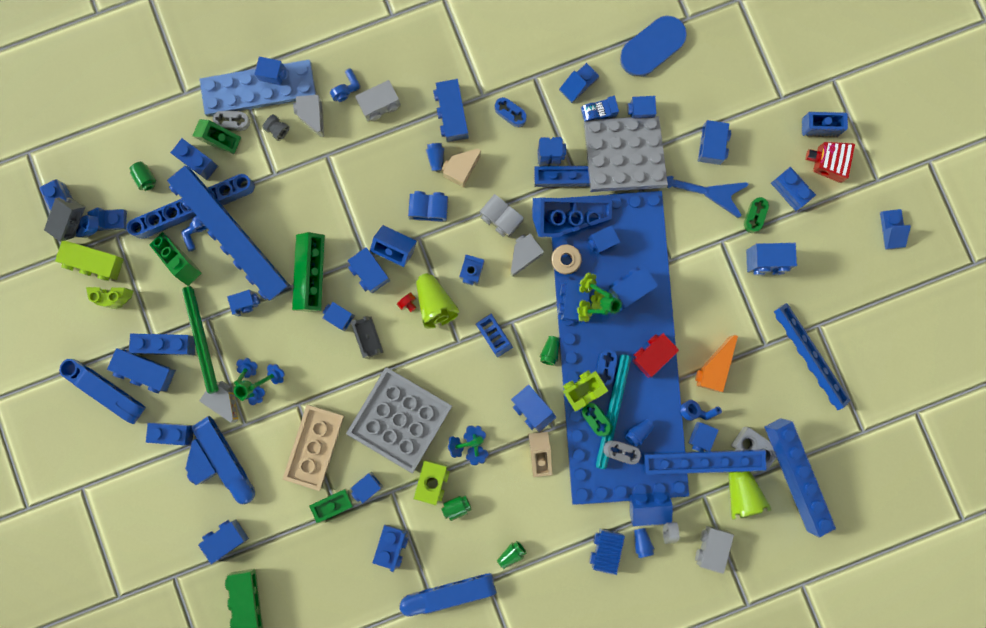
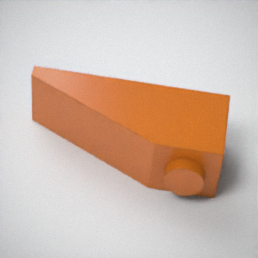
(716, 369)

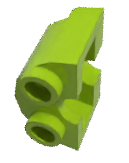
(111, 299)
(584, 390)

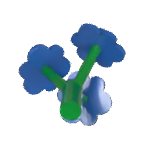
(474, 437)

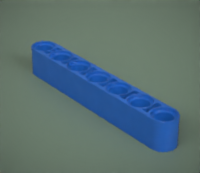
(183, 214)

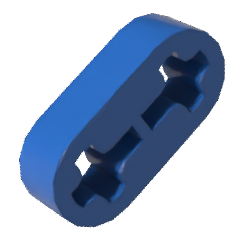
(513, 108)
(87, 226)
(611, 366)

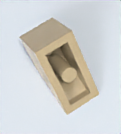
(461, 166)
(540, 454)

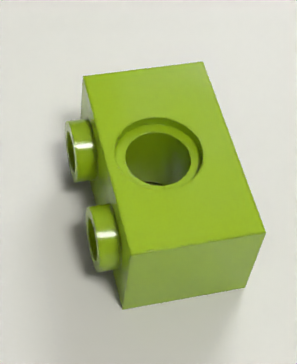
(423, 491)

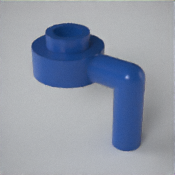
(341, 92)
(186, 233)
(691, 410)

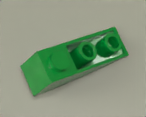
(175, 259)

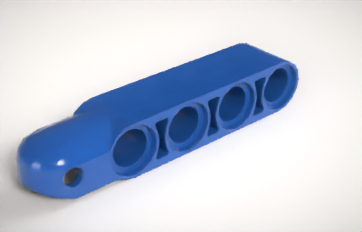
(102, 390)
(224, 460)
(448, 595)

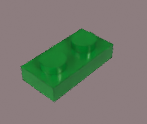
(331, 506)

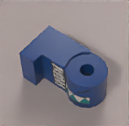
(600, 110)

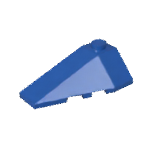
(564, 215)

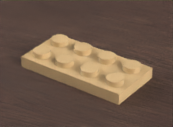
(313, 447)

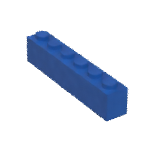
(800, 477)

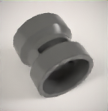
(277, 128)

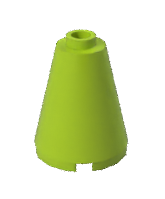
(434, 302)
(746, 495)

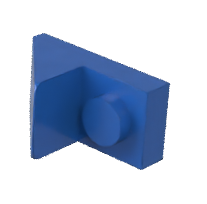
(578, 82)
(110, 218)
(893, 229)

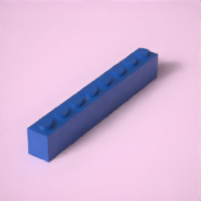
(228, 233)

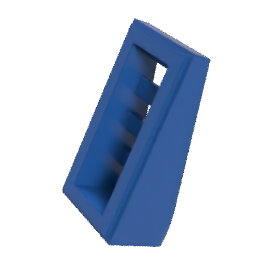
(503, 348)

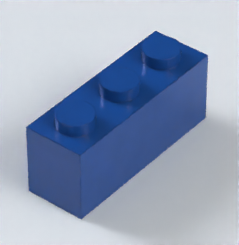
(451, 110)
(162, 344)
(141, 370)

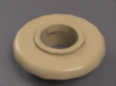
(571, 251)

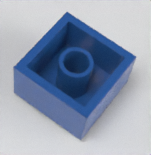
(771, 258)
(635, 286)

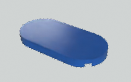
(653, 46)

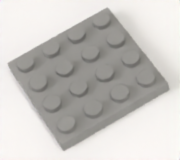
(625, 154)
(399, 420)

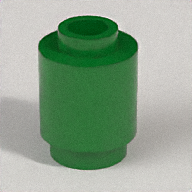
(142, 176)
(456, 507)

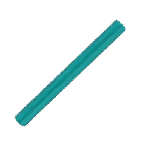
(614, 407)

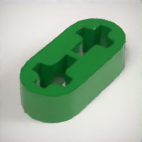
(760, 216)
(600, 417)

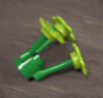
(601, 300)

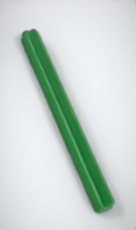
(200, 340)

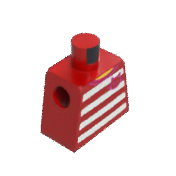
(832, 160)

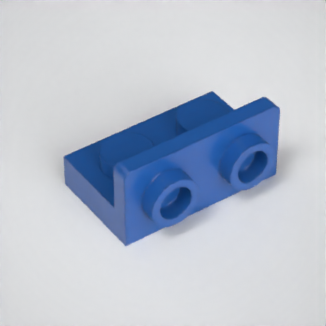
(390, 547)

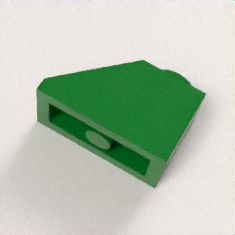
(216, 136)

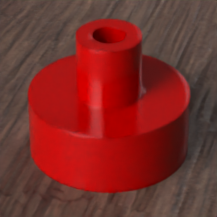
(407, 302)

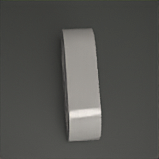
(231, 116)
(621, 455)
(671, 533)

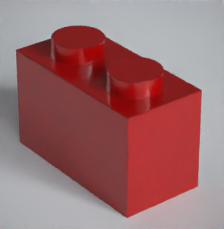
(655, 354)

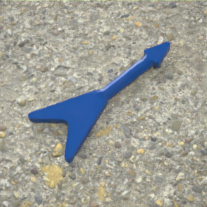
(719, 194)

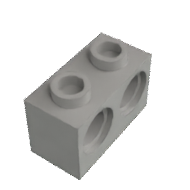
(757, 442)

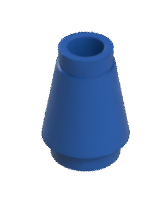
(435, 155)
(639, 433)
(643, 544)

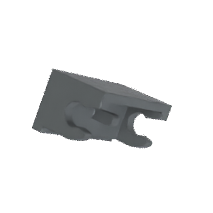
(64, 218)
(367, 337)

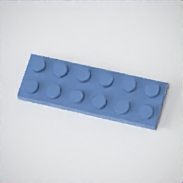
(244, 91)

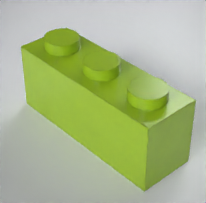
(89, 261)

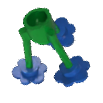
(253, 392)

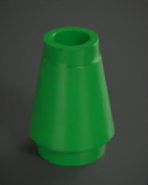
(550, 351)
(513, 554)

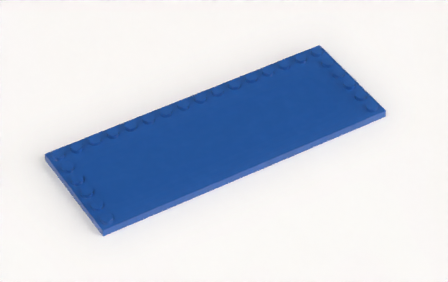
(642, 237)

